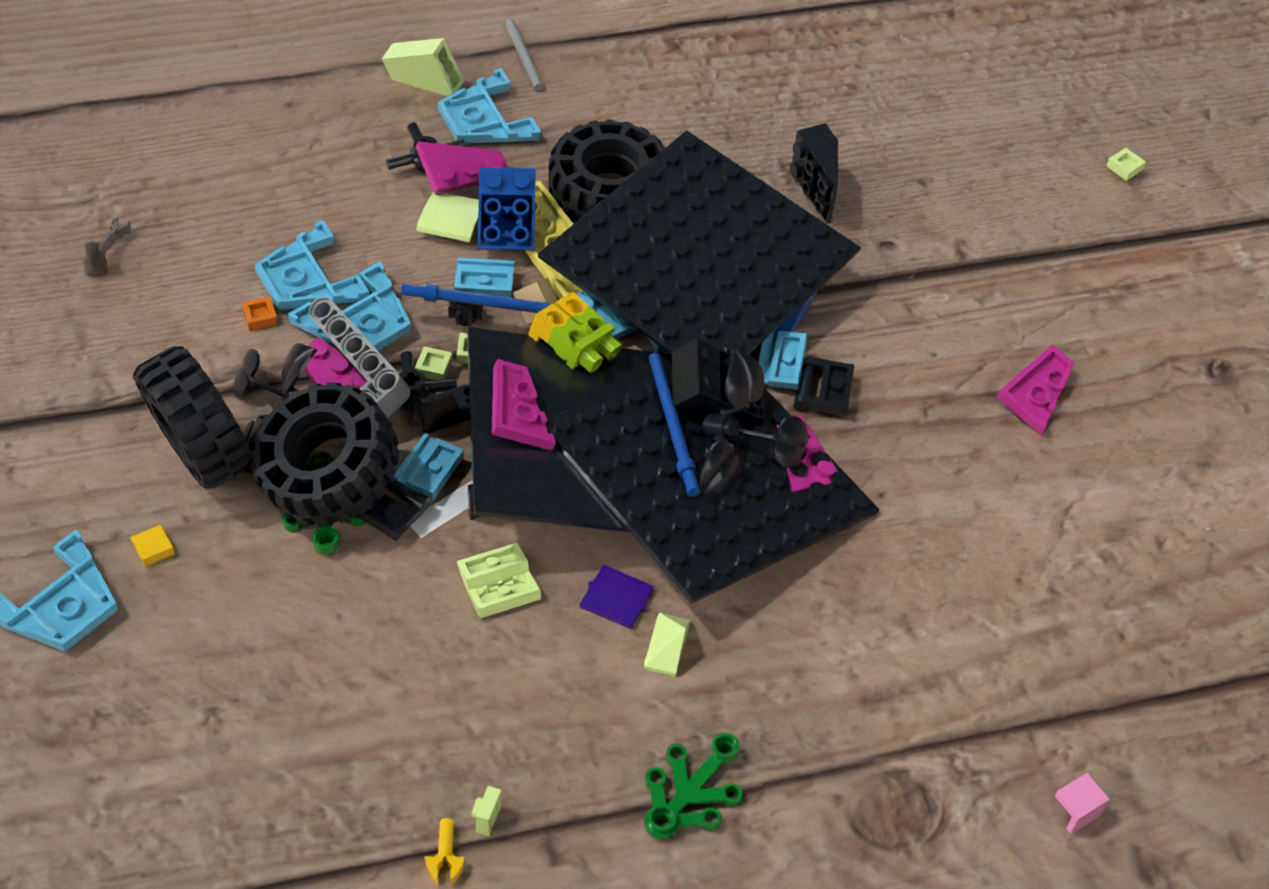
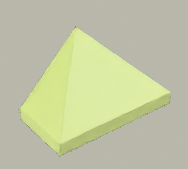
(666, 644)

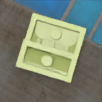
(450, 217)
(498, 580)

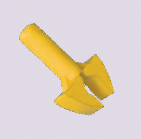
(445, 854)

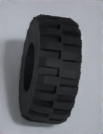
(592, 151)
(193, 416)
(348, 482)

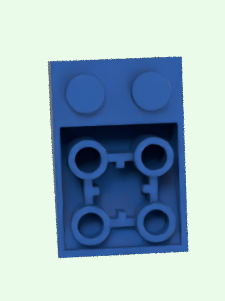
(506, 208)

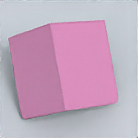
(1082, 801)

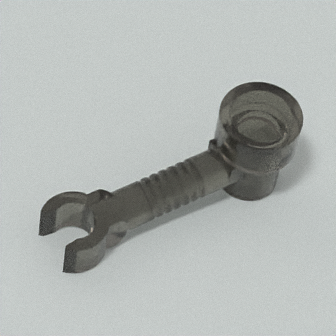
(95, 261)

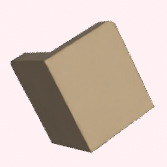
(538, 291)

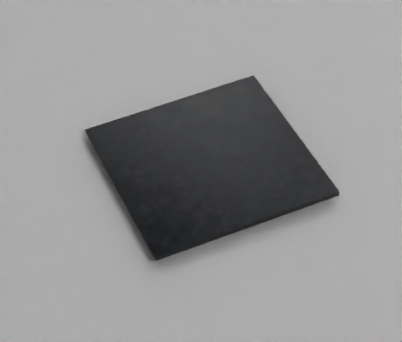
(699, 251)
(527, 480)
(709, 538)

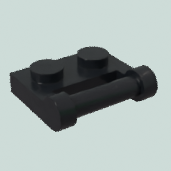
(834, 386)
(393, 517)

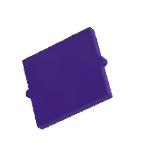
(616, 596)

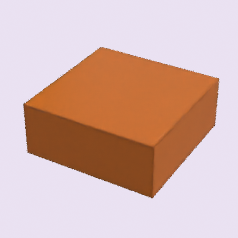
(259, 313)

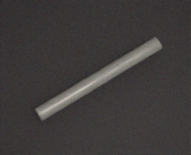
(524, 55)

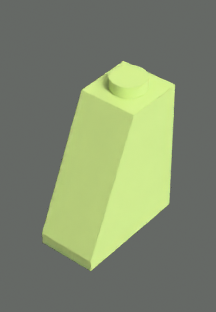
(424, 66)

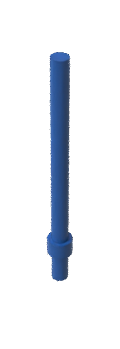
(432, 293)
(685, 466)

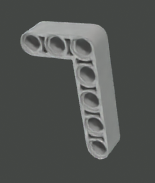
(362, 355)

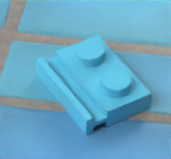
(485, 276)
(783, 359)
(429, 466)

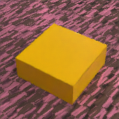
(152, 545)

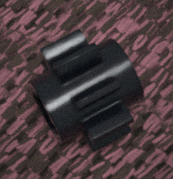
(464, 313)

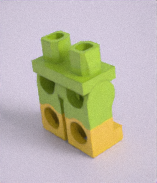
(575, 332)

